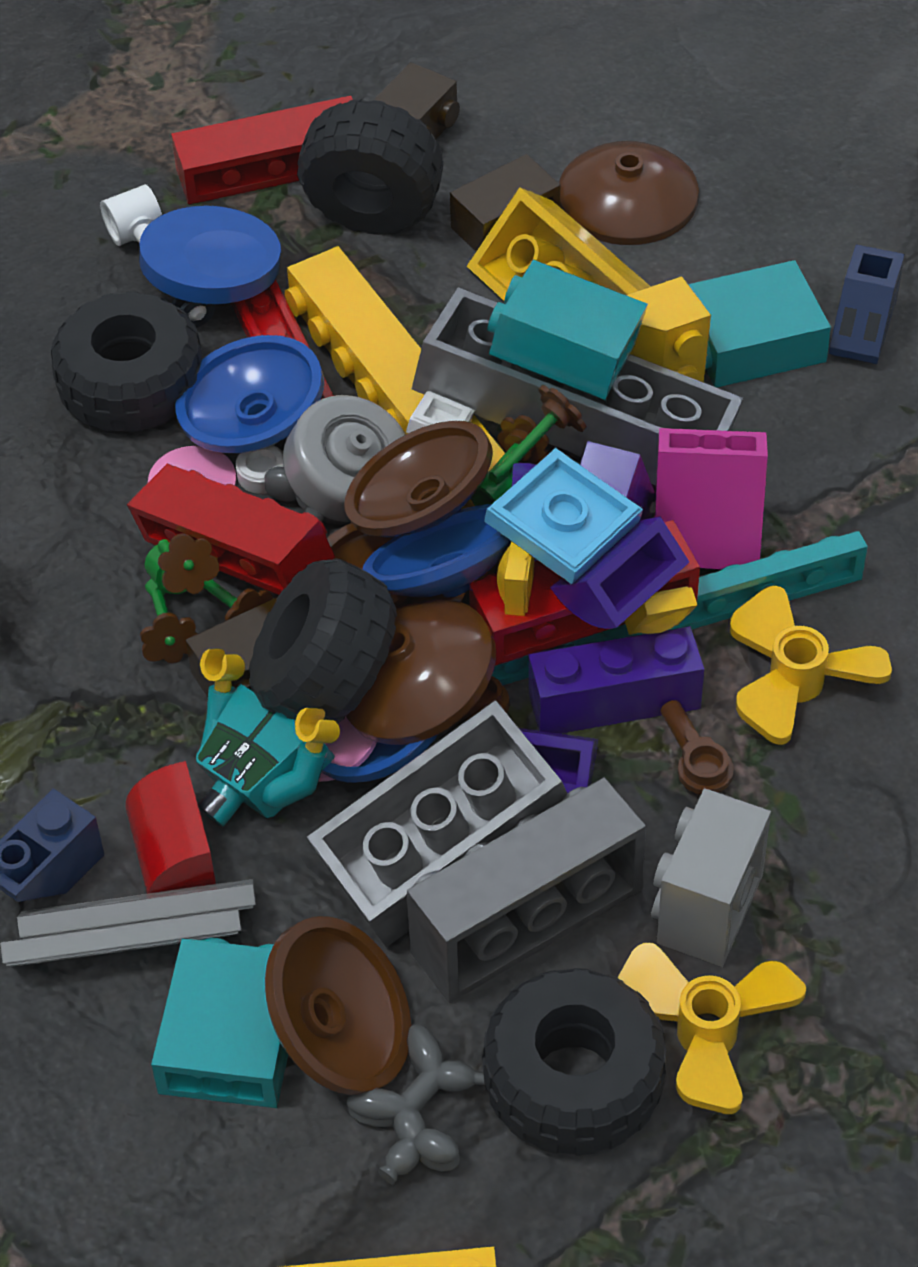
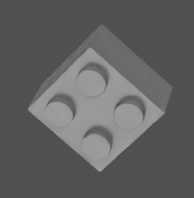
(710, 876)

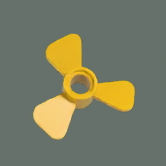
(797, 663)
(706, 1073)

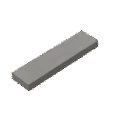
(136, 909)
(120, 938)

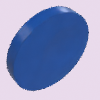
(209, 254)

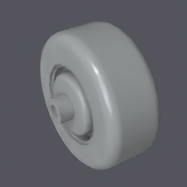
(332, 446)

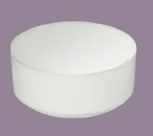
(253, 466)

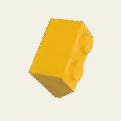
(673, 328)

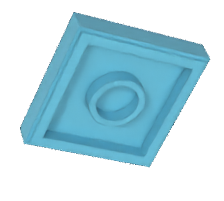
(563, 515)

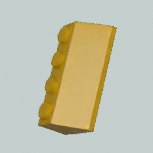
(544, 232)

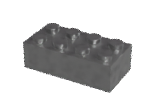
(432, 813)
(525, 888)

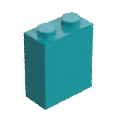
(762, 323)
(566, 328)
(218, 1027)

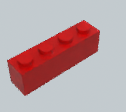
(244, 152)
(247, 534)
(548, 619)

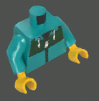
(253, 752)

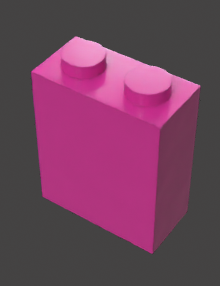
(713, 492)

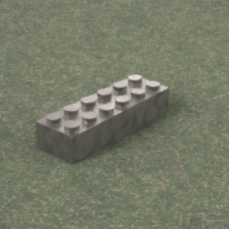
(641, 401)

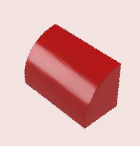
(169, 831)

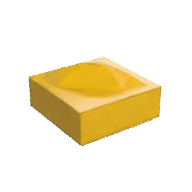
(515, 579)
(662, 611)

